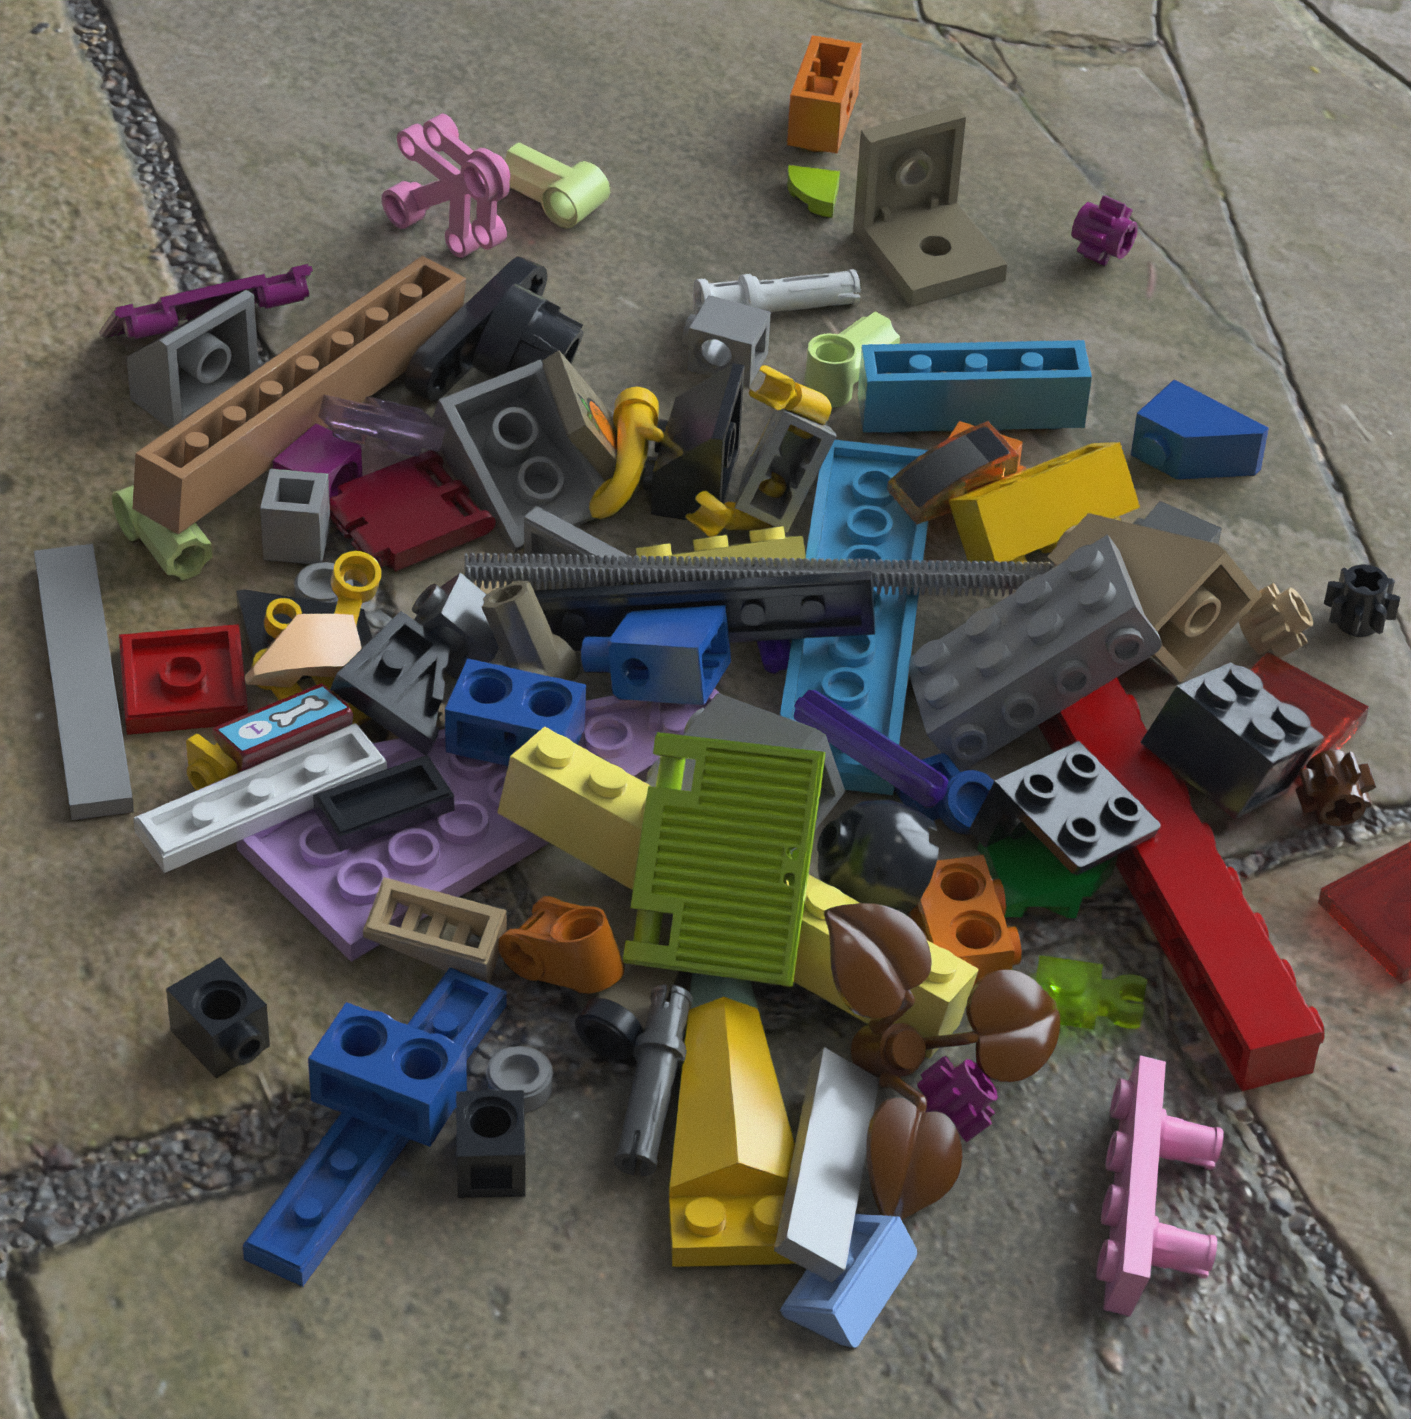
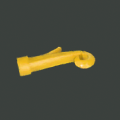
(636, 424)

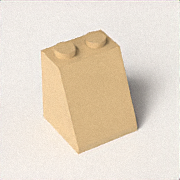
(1183, 584)

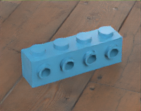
(972, 387)

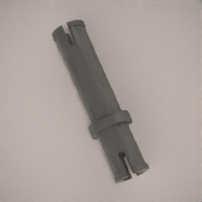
(658, 1057)

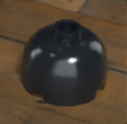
(879, 854)

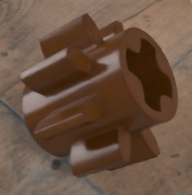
(1335, 788)

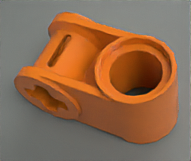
(564, 947)

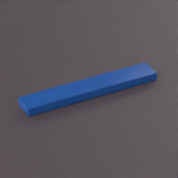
(356, 1153)

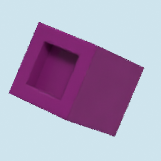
(323, 453)

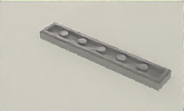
(83, 683)

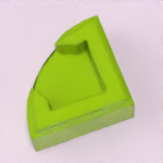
(815, 188)

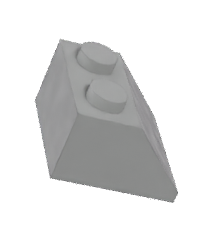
(195, 361)

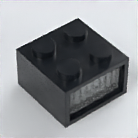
(1232, 739)

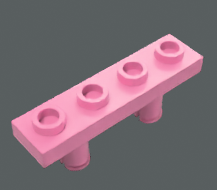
(1129, 1204)

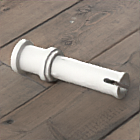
(783, 293)

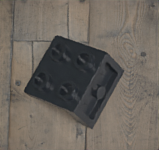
(1069, 807)

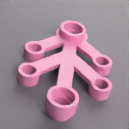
(481, 176)

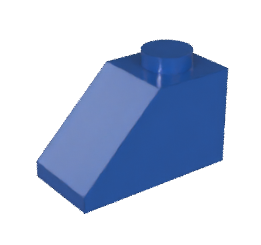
(1197, 436)

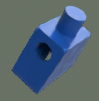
(663, 654)

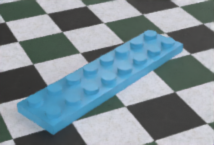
(863, 672)

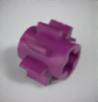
(1104, 230)
(960, 1094)

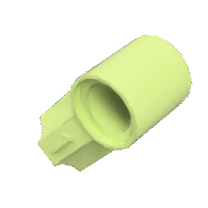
(563, 191)
(835, 358)
(177, 554)

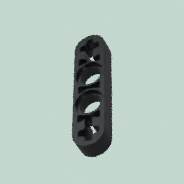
(452, 347)

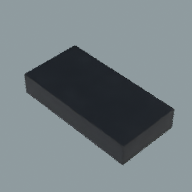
(383, 803)

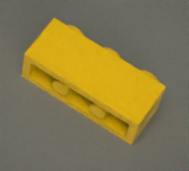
(1043, 502)

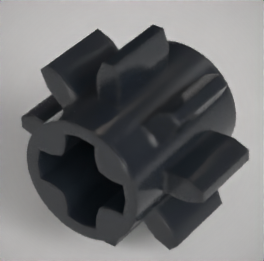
(1362, 600)

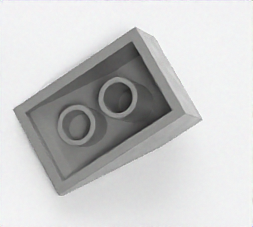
(515, 452)

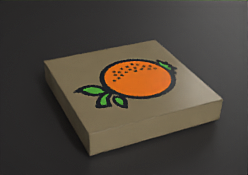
(583, 415)

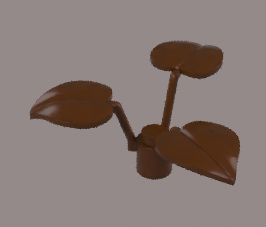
(1014, 1023)

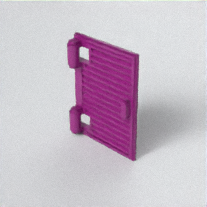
(171, 309)

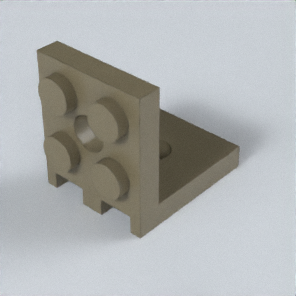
(918, 210)

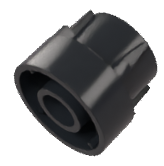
(523, 332)

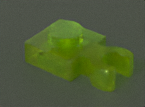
(1084, 994)

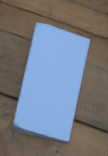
(874, 1267)

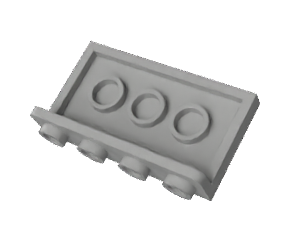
(1031, 654)

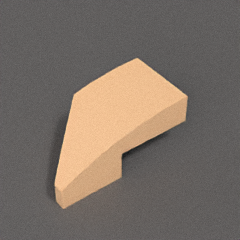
(307, 647)

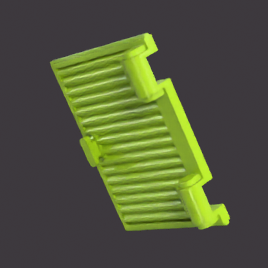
(725, 858)

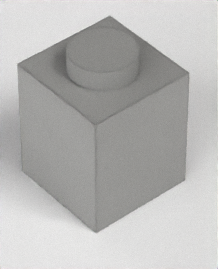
(295, 516)

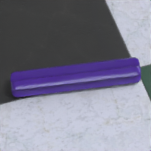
(872, 749)

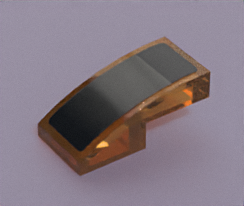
(951, 470)

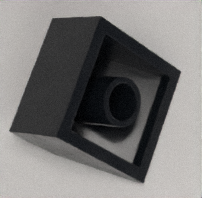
(697, 445)

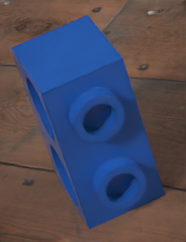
(504, 707)
(387, 1073)

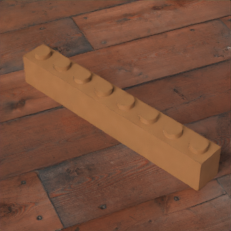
(260, 416)

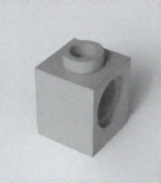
(726, 335)

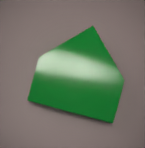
(1038, 879)

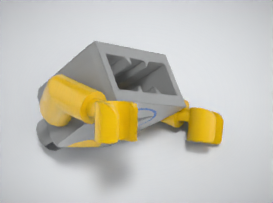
(781, 463)

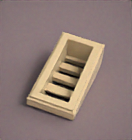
(430, 947)

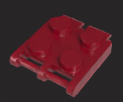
(404, 514)

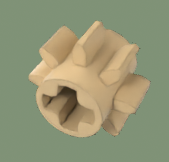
(1277, 622)

